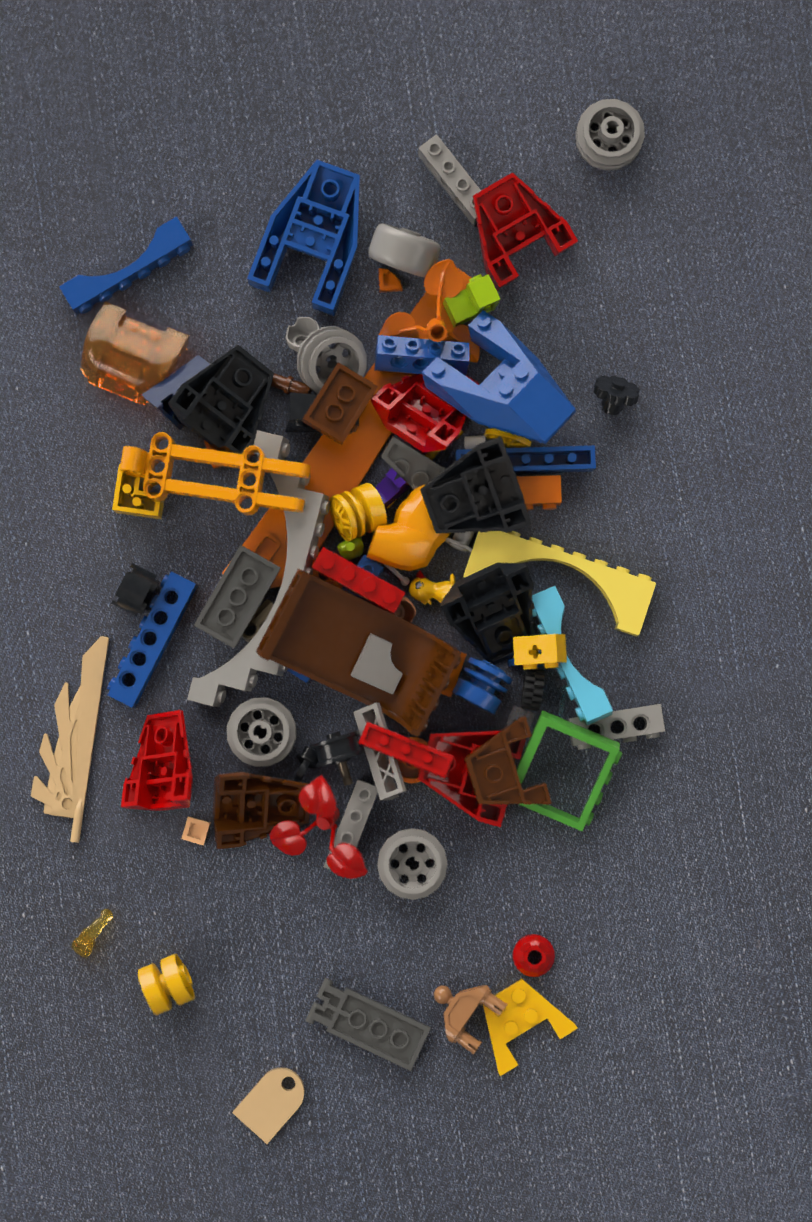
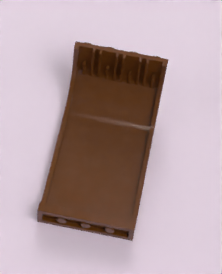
(323, 632)

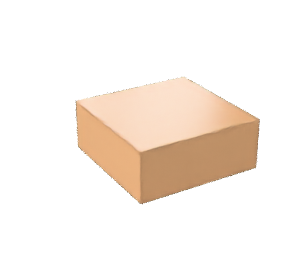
(196, 830)

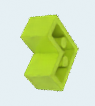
(470, 302)

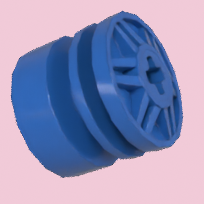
(482, 685)

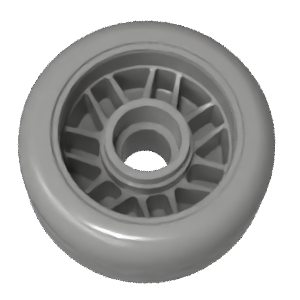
(403, 249)

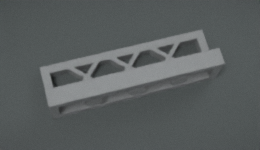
(378, 762)

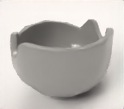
(299, 332)

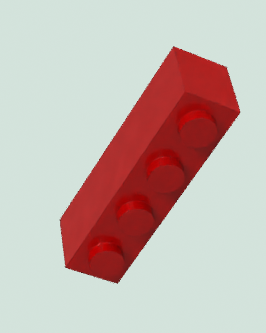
(358, 580)

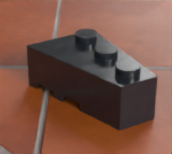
(296, 410)

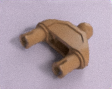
(462, 1008)

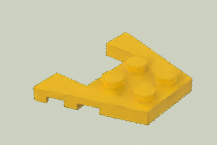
(524, 1011)

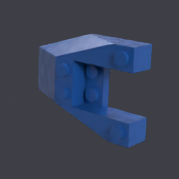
(316, 220)
(515, 397)

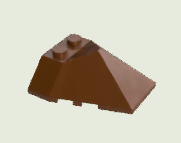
(252, 805)

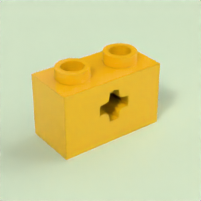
(552, 647)

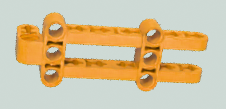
(142, 464)

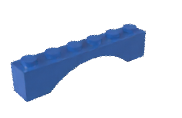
(167, 242)

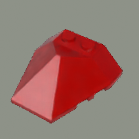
(418, 414)
(162, 766)

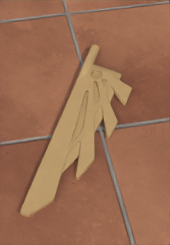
(73, 753)

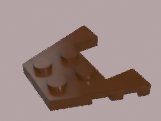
(494, 770)

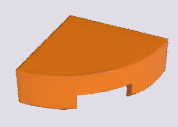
(388, 281)

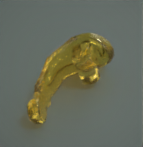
(86, 940)

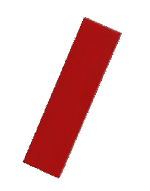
(406, 750)

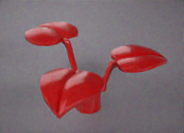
(319, 800)

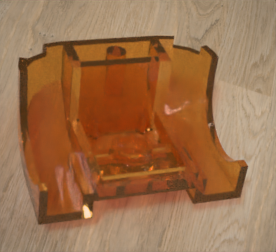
(128, 354)

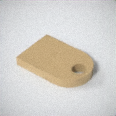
(270, 1104)

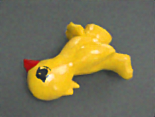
(424, 589)

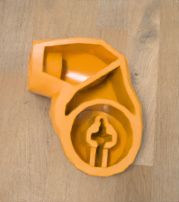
(410, 539)

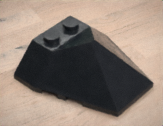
(225, 400)
(477, 493)
(492, 609)

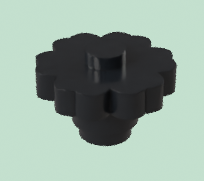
(615, 393)

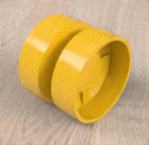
(173, 981)

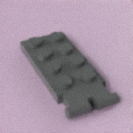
(369, 1024)

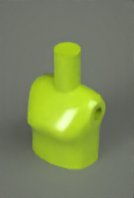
(351, 549)

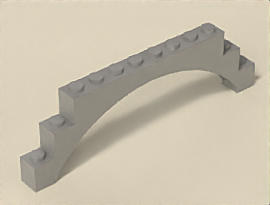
(302, 548)

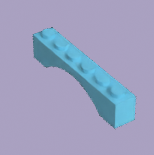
(589, 698)

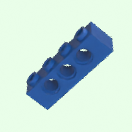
(416, 354)

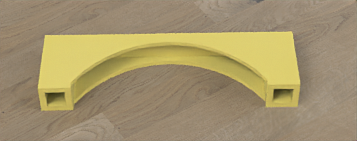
(625, 593)

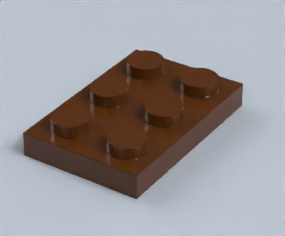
(339, 403)

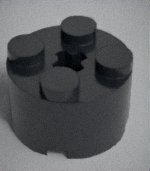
(135, 589)

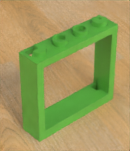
(583, 734)

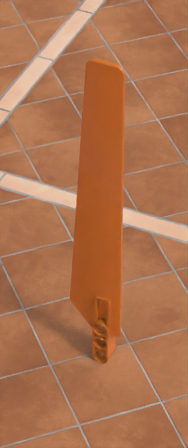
(344, 466)

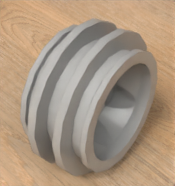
(615, 114)
(316, 349)
(254, 755)
(413, 888)

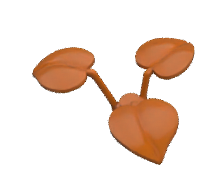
(440, 280)

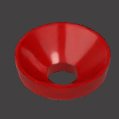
(525, 946)

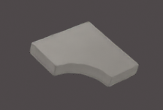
(375, 665)

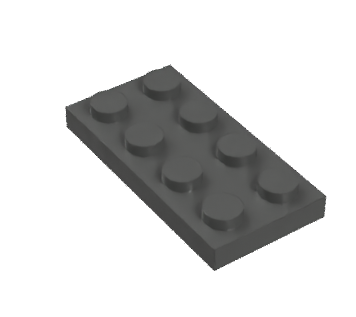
(237, 596)

